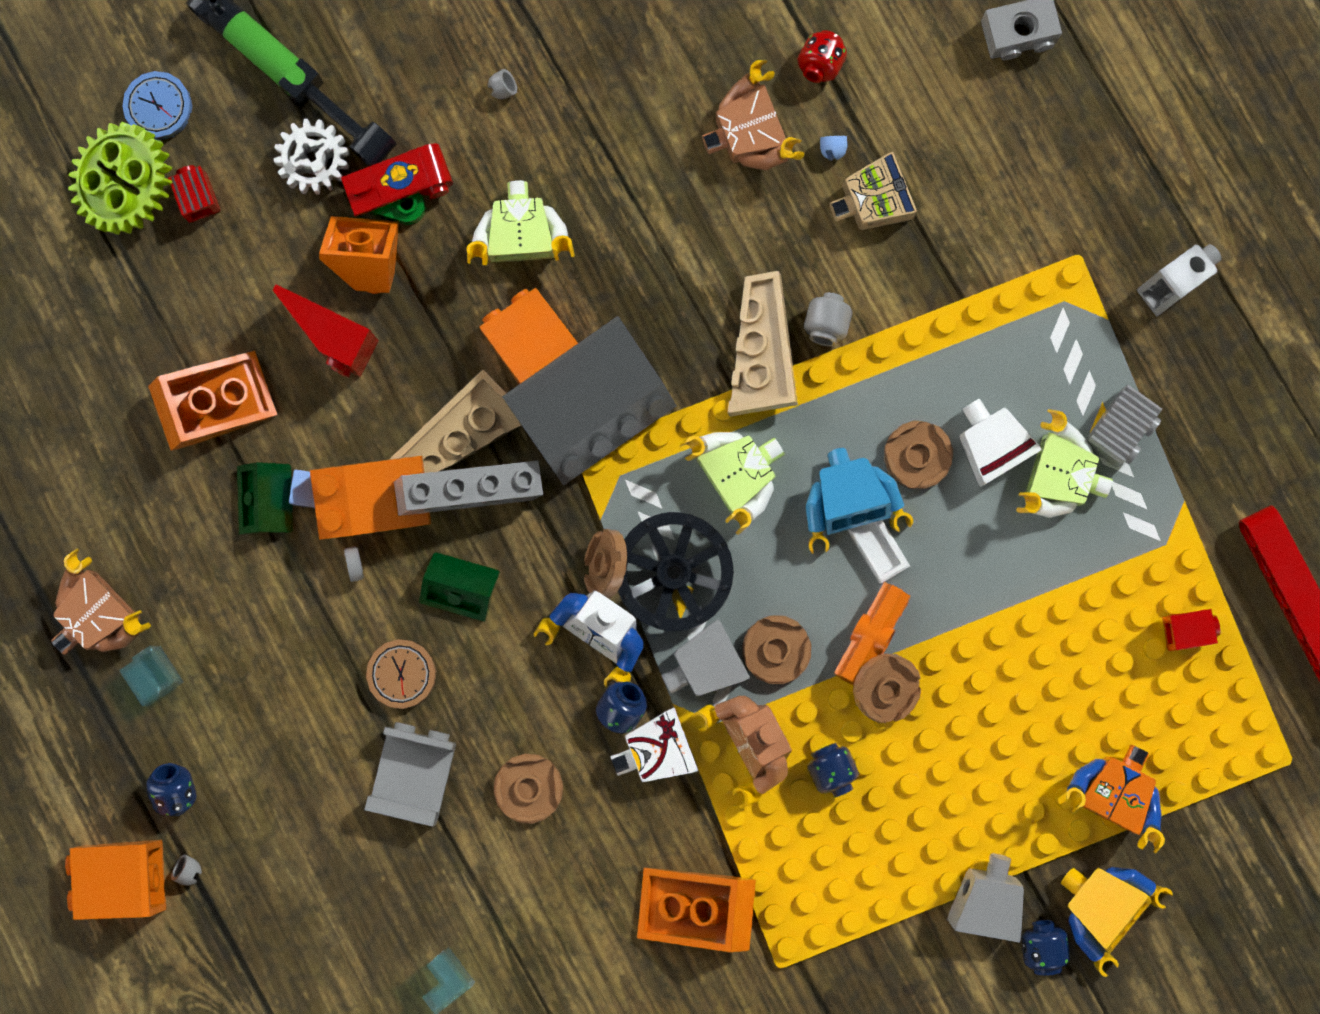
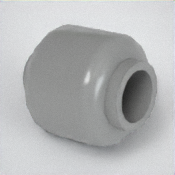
(828, 319)

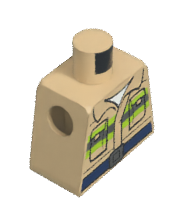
(875, 196)

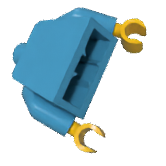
(851, 497)

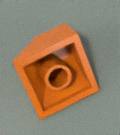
(361, 252)

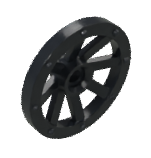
(677, 559)

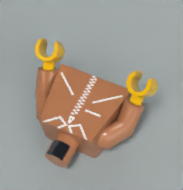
(750, 125)
(92, 611)
(757, 741)

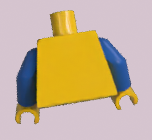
(1107, 908)

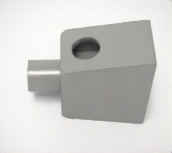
(1179, 277)
(706, 663)
(989, 902)

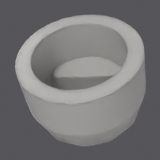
(502, 84)
(185, 870)

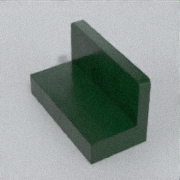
(264, 498)
(458, 586)

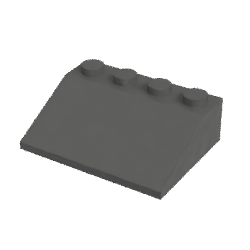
(590, 400)

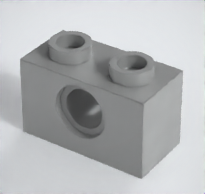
(1036, 15)

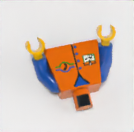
(1120, 795)

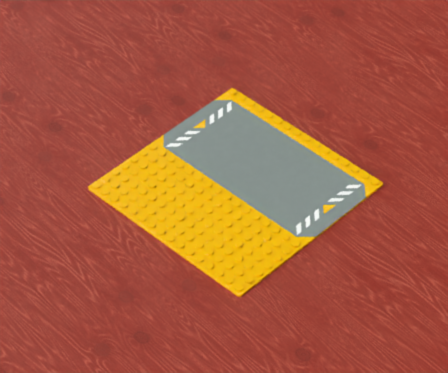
(1024, 627)

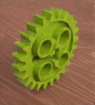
(103, 201)

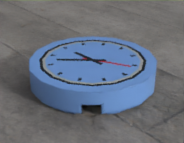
(158, 104)

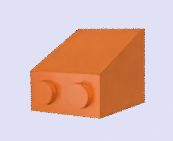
(527, 334)
(116, 880)

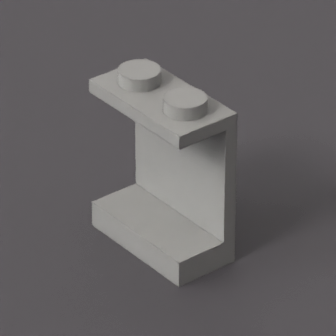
(412, 774)

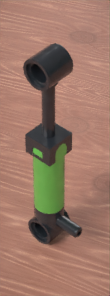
(289, 72)

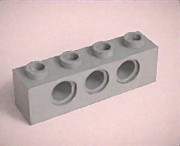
(468, 488)

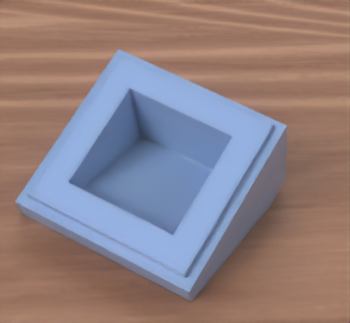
(301, 490)

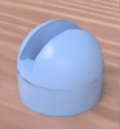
(833, 146)

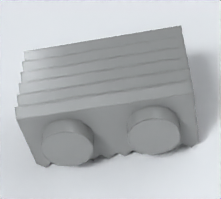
(1123, 426)

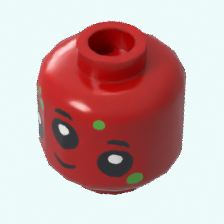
(822, 56)

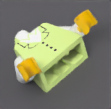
(519, 230)
(737, 471)
(1062, 471)

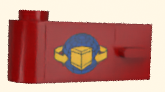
(397, 178)

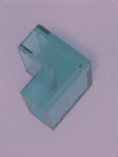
(151, 675)
(452, 981)

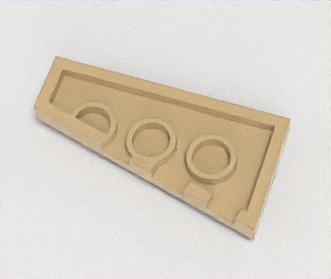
(763, 359)
(462, 426)

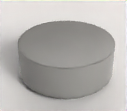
(353, 563)

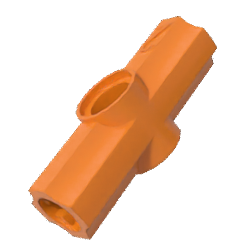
(873, 631)

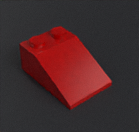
(338, 339)

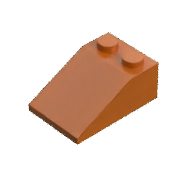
(211, 399)
(362, 497)
(696, 909)

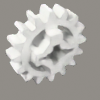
(300, 163)

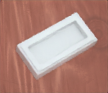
(879, 550)

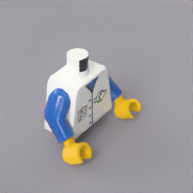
(601, 626)

